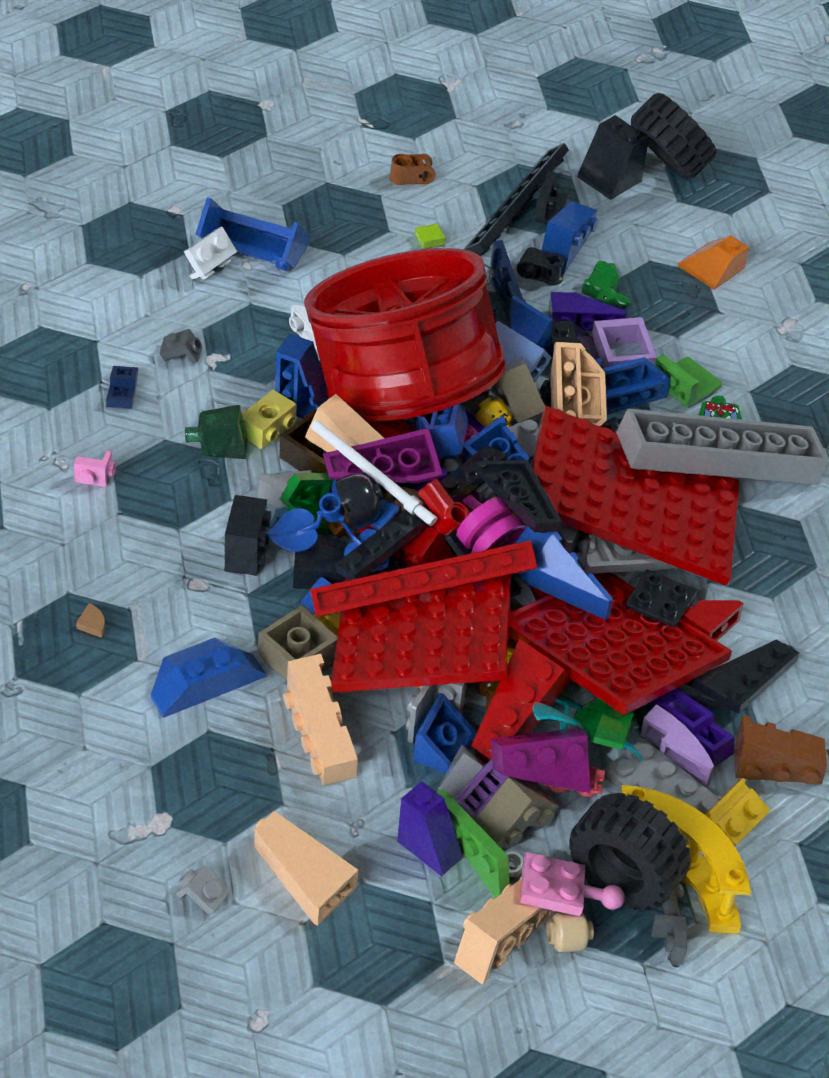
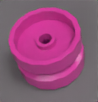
(490, 526)

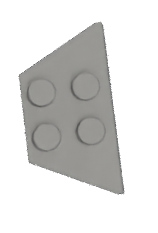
(609, 557)

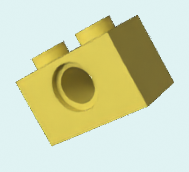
(269, 418)

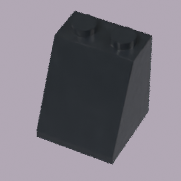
(614, 158)

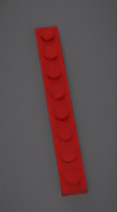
(423, 579)

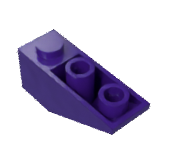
(581, 310)

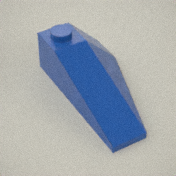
(562, 576)

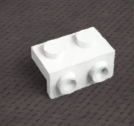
(210, 252)

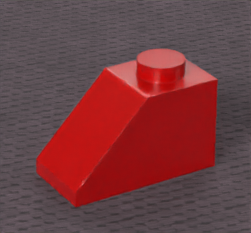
(714, 616)

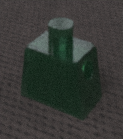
(220, 433)

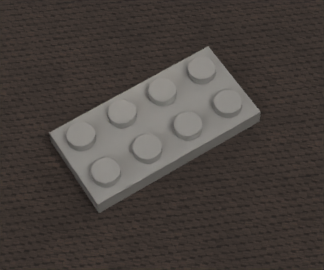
(659, 774)

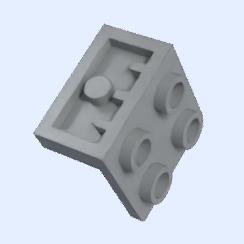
(421, 704)

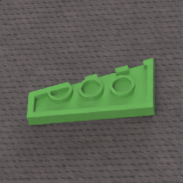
(478, 848)

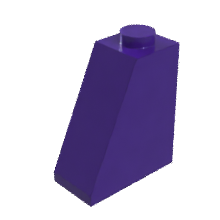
(428, 829)

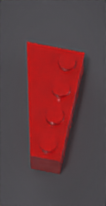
(510, 713)

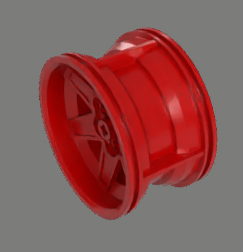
(407, 333)

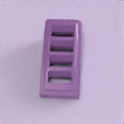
(472, 785)

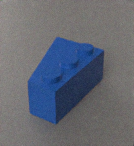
(569, 231)

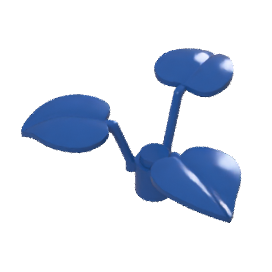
(297, 527)

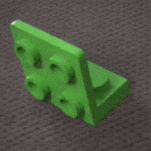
(688, 380)

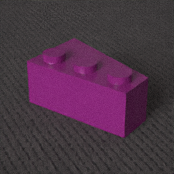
(545, 758)

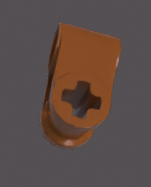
(409, 169)

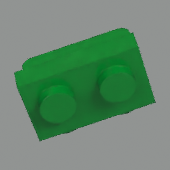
(305, 492)

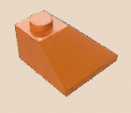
(716, 261)

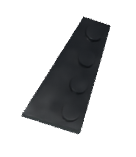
(522, 492)
(746, 676)

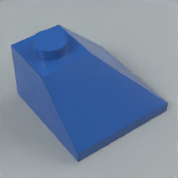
(530, 323)

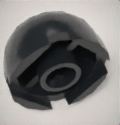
(360, 499)

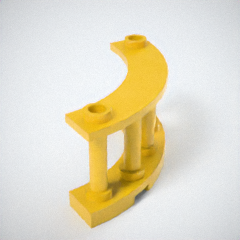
(713, 880)

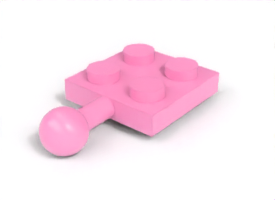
(561, 887)

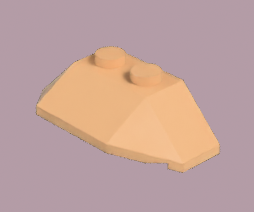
(578, 383)

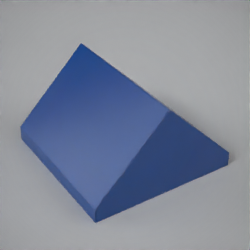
(442, 735)

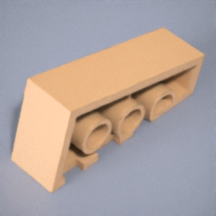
(319, 721)
(495, 931)

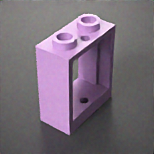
(622, 332)

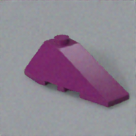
(400, 457)

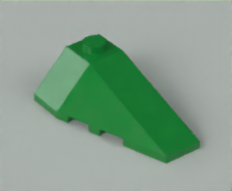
(604, 723)

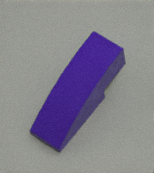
(700, 722)

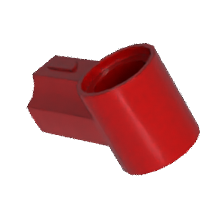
(448, 513)

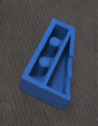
(300, 374)
(446, 429)

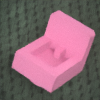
(94, 471)

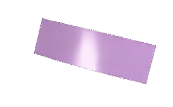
(677, 744)

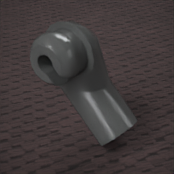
(671, 905)

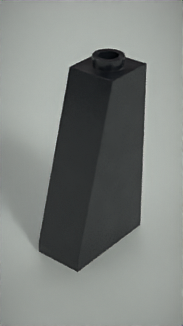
(321, 562)

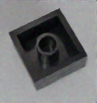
(246, 535)

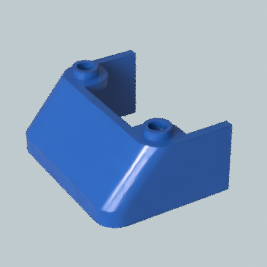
(256, 237)

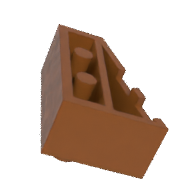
(778, 755)

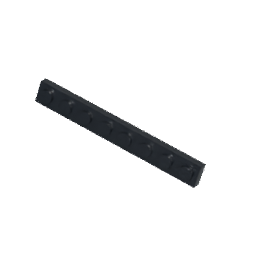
(513, 204)
(407, 526)

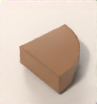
(91, 621)

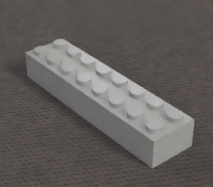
(721, 447)

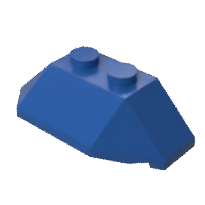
(634, 384)
(202, 674)

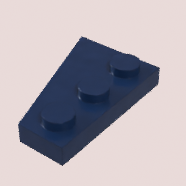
(504, 279)

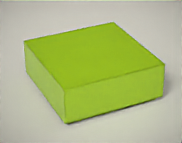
(430, 236)

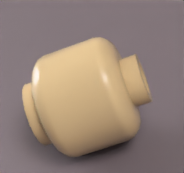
(569, 932)

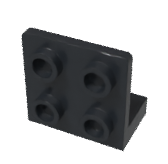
(661, 598)

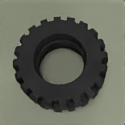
(674, 136)
(632, 848)

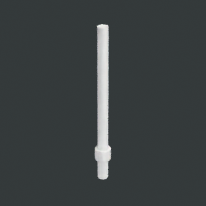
(411, 503)

